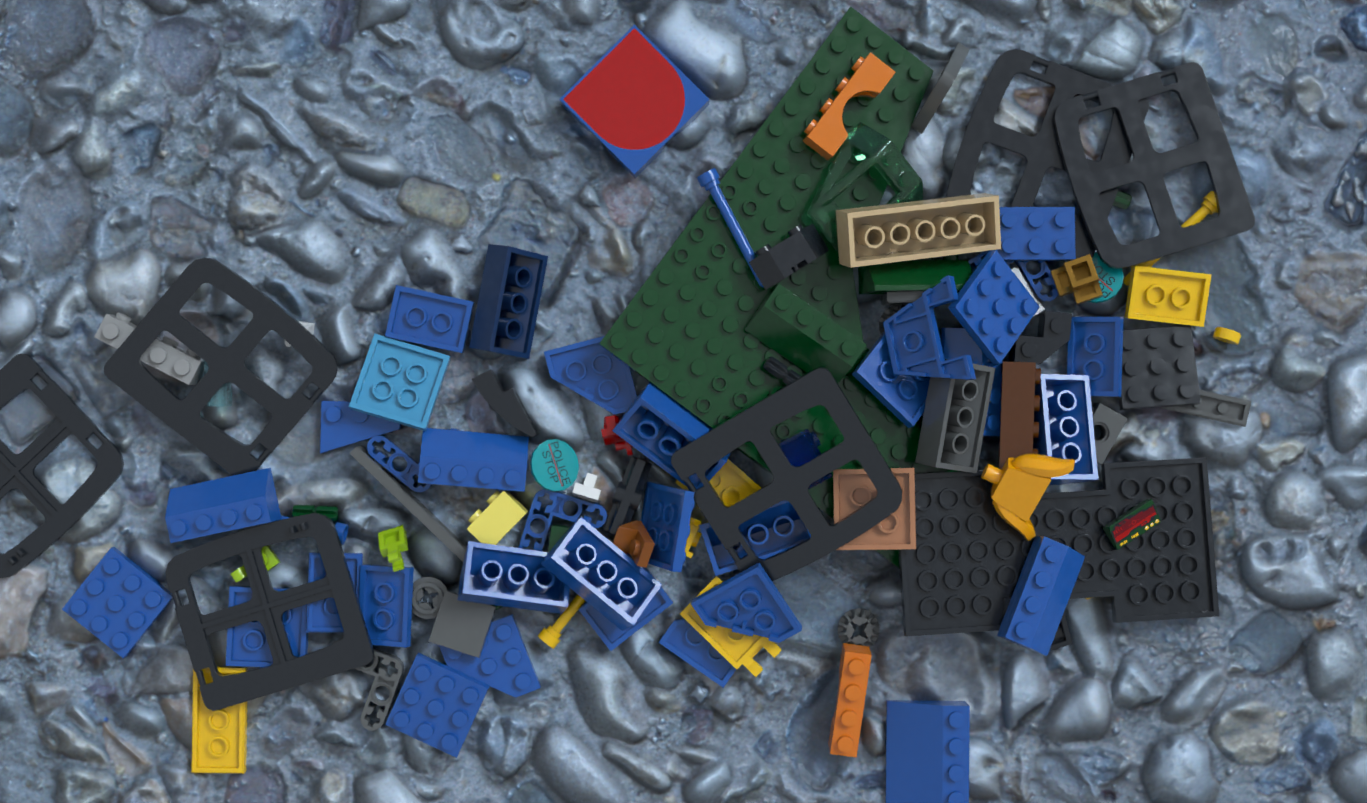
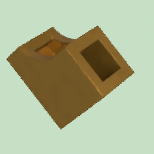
(1079, 279)

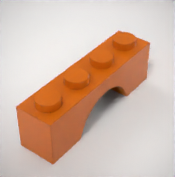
(868, 80)
(850, 700)

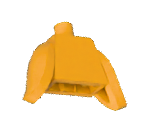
(1021, 485)

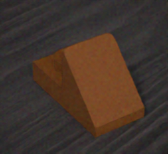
(636, 541)

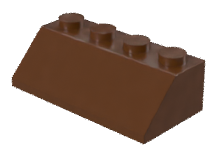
(1018, 409)

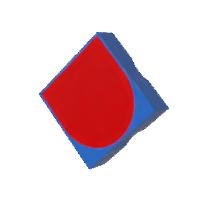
(634, 100)

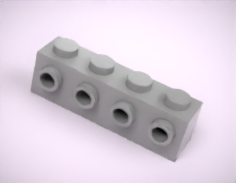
(161, 354)

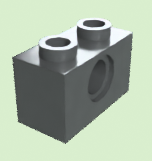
(1110, 425)

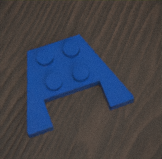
(916, 341)

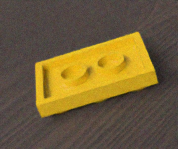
(1167, 296)

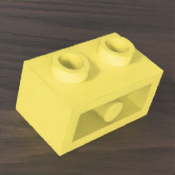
(497, 518)

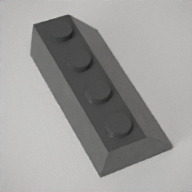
(955, 421)

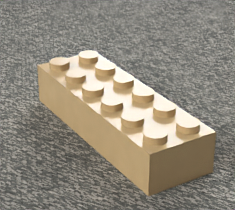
(918, 229)

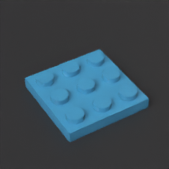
(399, 382)

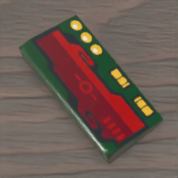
(1132, 523)

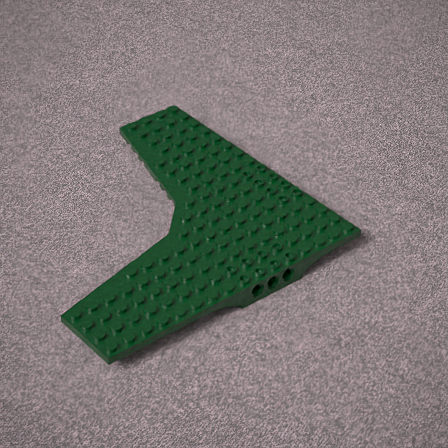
(693, 308)

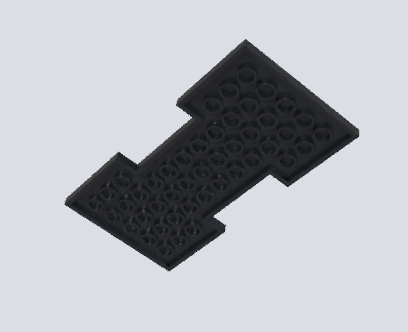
(973, 558)

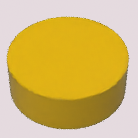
(1226, 335)

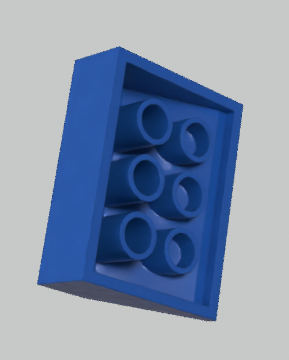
(927, 751)

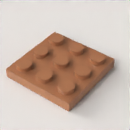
(896, 532)

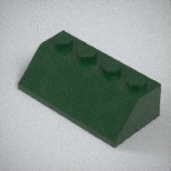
(912, 275)
(804, 334)

